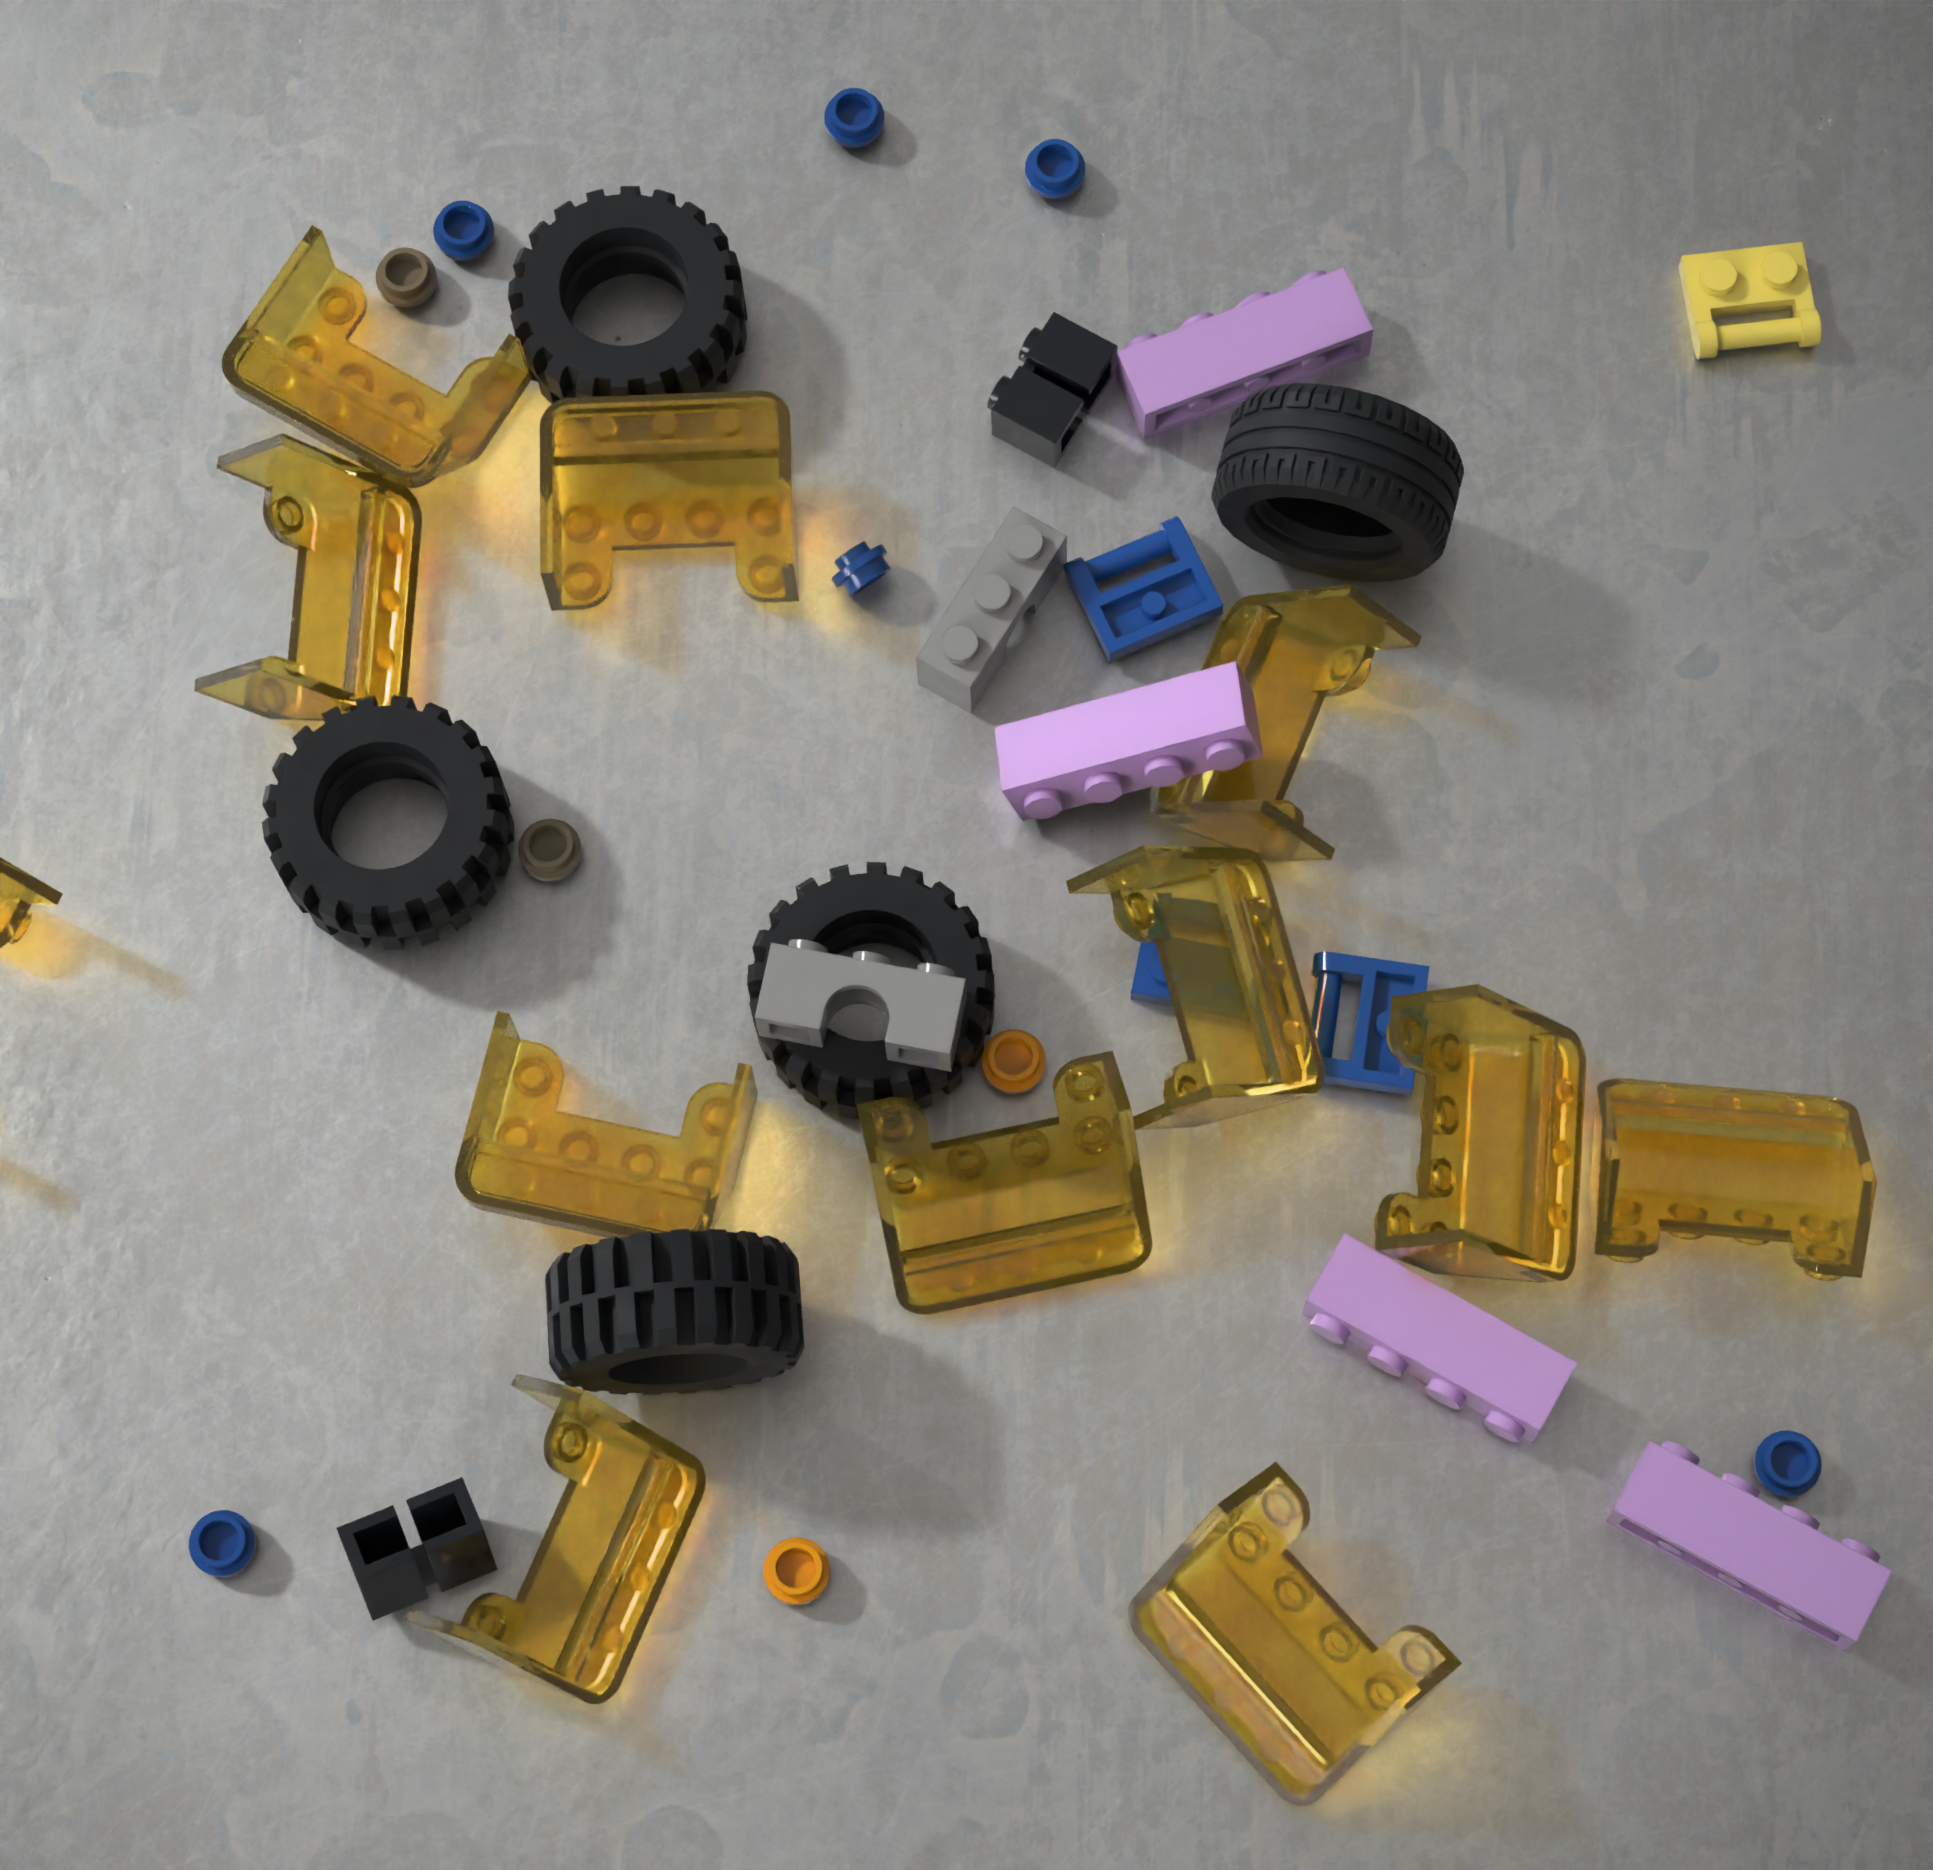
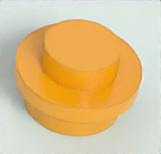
(1013, 1061)
(796, 1571)

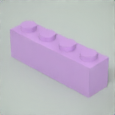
(1233, 354)
(1128, 742)
(1437, 1339)
(1750, 1544)

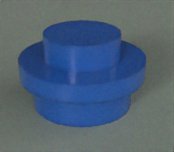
(854, 118)
(1055, 169)
(463, 230)
(860, 567)
(1787, 1464)
(222, 1543)

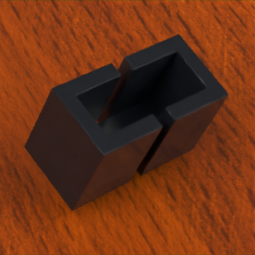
(1061, 375)
(450, 1552)

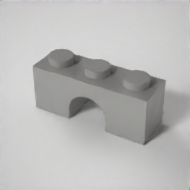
(974, 631)
(809, 986)

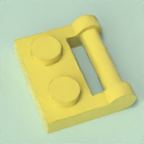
(1746, 284)

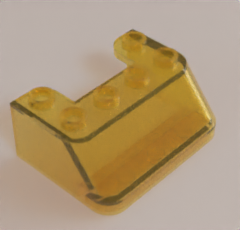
(302, 369)
(666, 478)
(1494, 1139)
(1732, 1168)
(591, 1172)
(1010, 1203)
(1274, 1650)

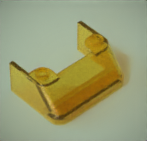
(351, 583)
(1293, 656)
(1226, 978)
(599, 1557)

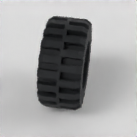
(621, 238)
(369, 748)
(891, 912)
(674, 1312)

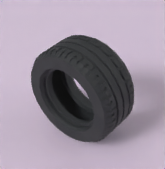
(1338, 482)

